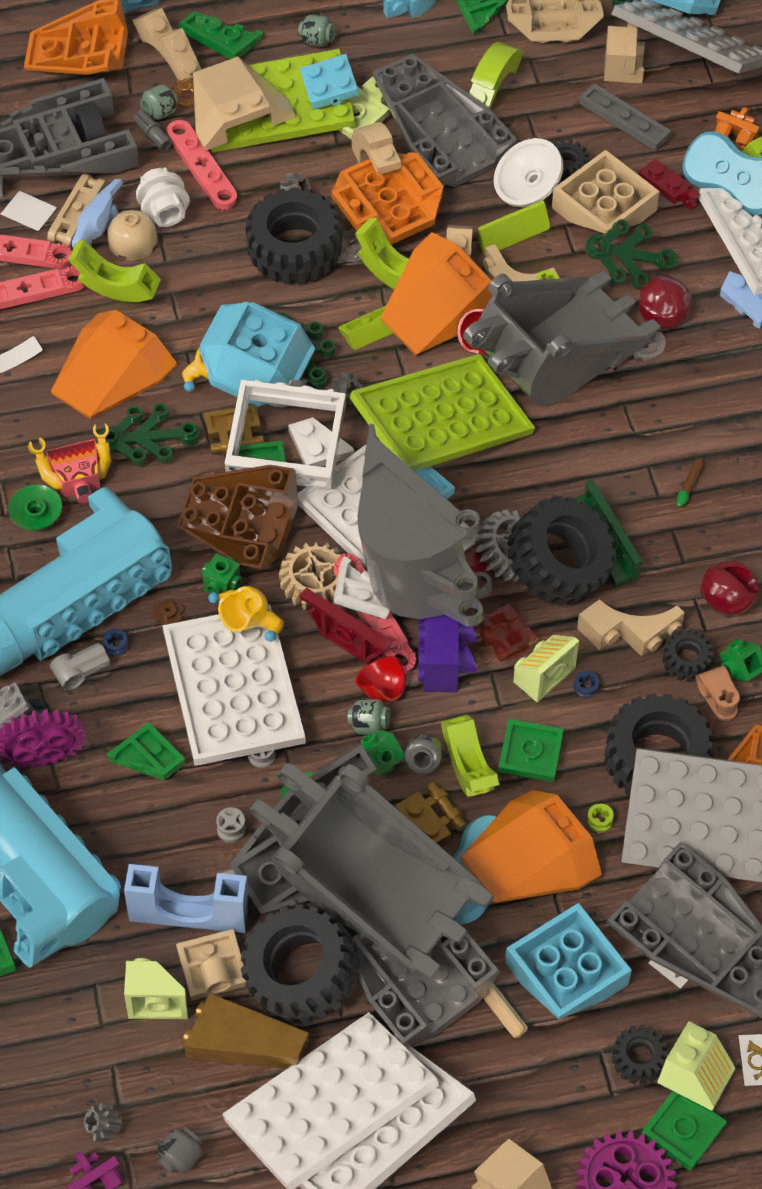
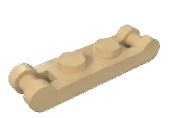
(73, 207)

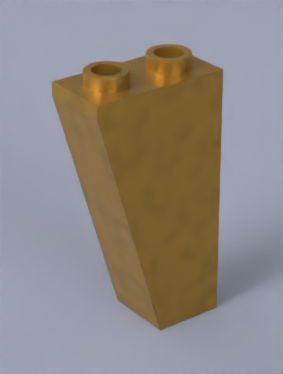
(242, 1036)

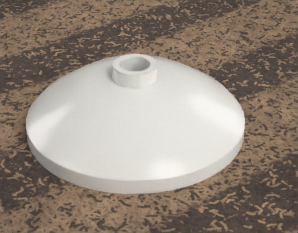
(528, 172)

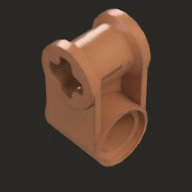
(719, 693)

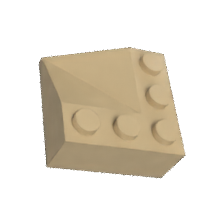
(604, 194)

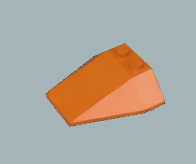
(80, 42)
(111, 364)

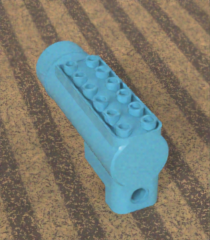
(98, 572)
(48, 874)

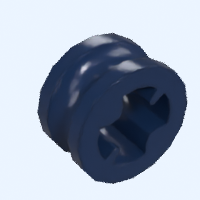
(122, 639)
(581, 678)

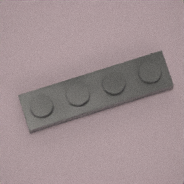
(625, 117)

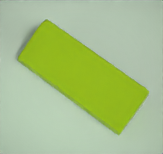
(514, 227)
(365, 329)

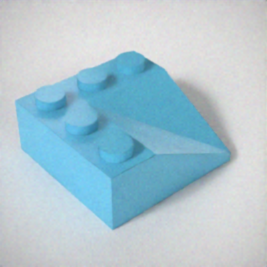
(568, 963)

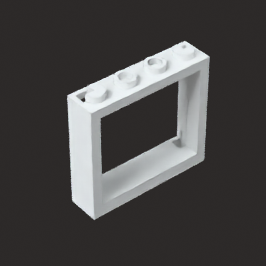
(295, 396)

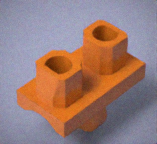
(738, 124)

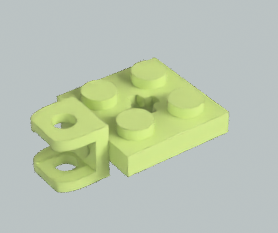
(370, 105)

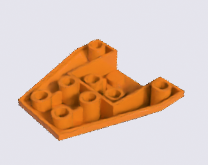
(435, 294)
(533, 850)

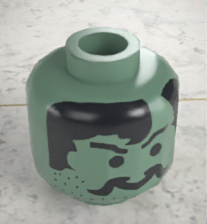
(317, 30)
(159, 102)
(369, 716)

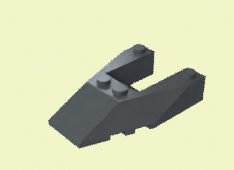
(45, 142)
(264, 882)

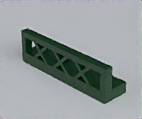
(627, 562)

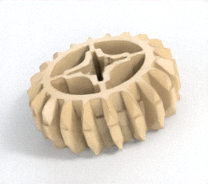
(317, 560)

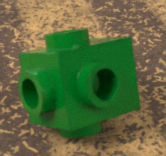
(221, 575)
(742, 660)
(382, 751)

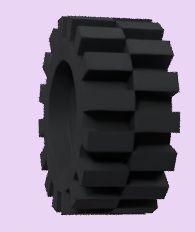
(574, 153)
(692, 642)
(639, 1038)

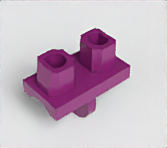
(105, 1172)

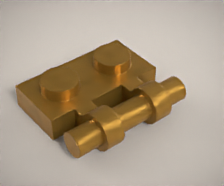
(220, 424)
(421, 813)

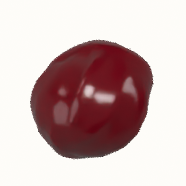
(665, 301)
(729, 588)

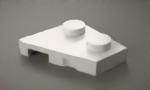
(313, 442)
(356, 592)

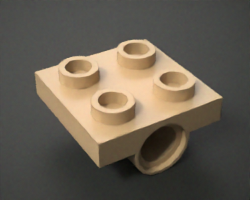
(211, 964)

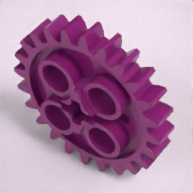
(41, 738)
(641, 1157)

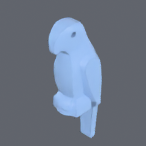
(97, 214)

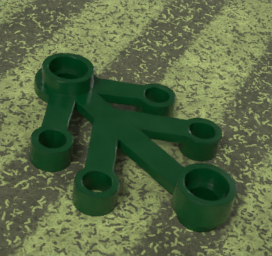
(627, 253)
(313, 371)
(146, 435)

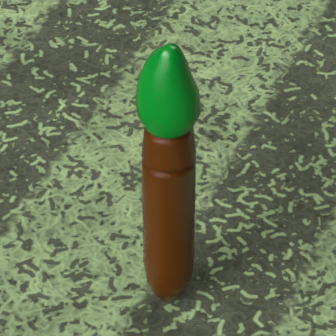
(683, 495)

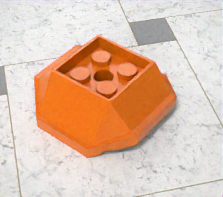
(400, 199)

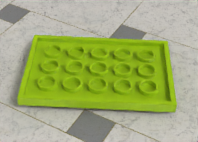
(287, 79)
(442, 412)

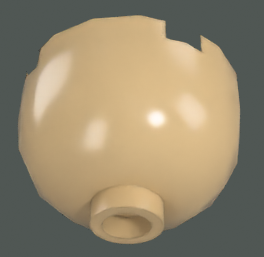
(132, 235)

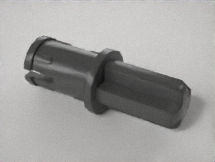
(153, 130)

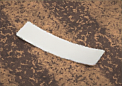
(19, 354)

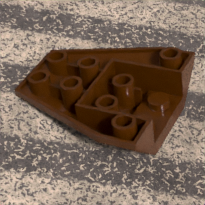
(243, 513)

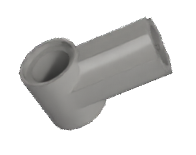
(73, 669)

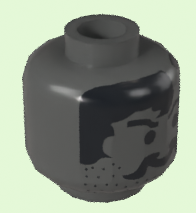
(423, 753)
(179, 1150)

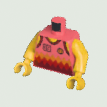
(75, 467)

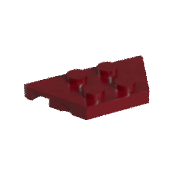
(343, 629)

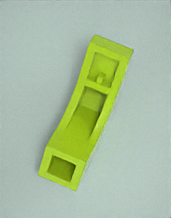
(492, 70)
(379, 254)
(110, 280)
(466, 756)

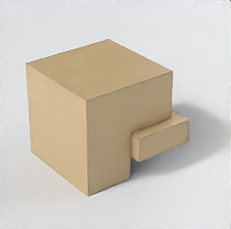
(623, 55)
(511, 1169)

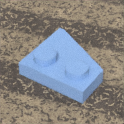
(738, 293)

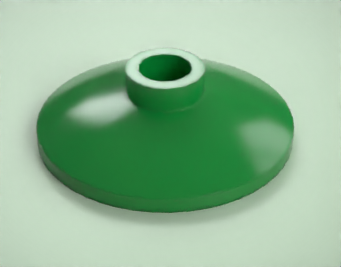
(33, 499)

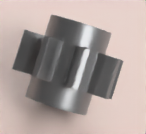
(295, 181)
(346, 384)
(102, 1122)

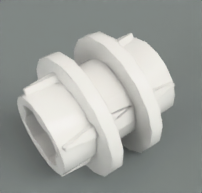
(162, 197)

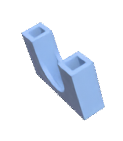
(155, 904)

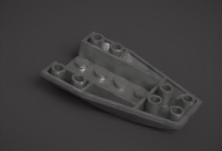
(442, 121)
(697, 928)
(422, 1005)

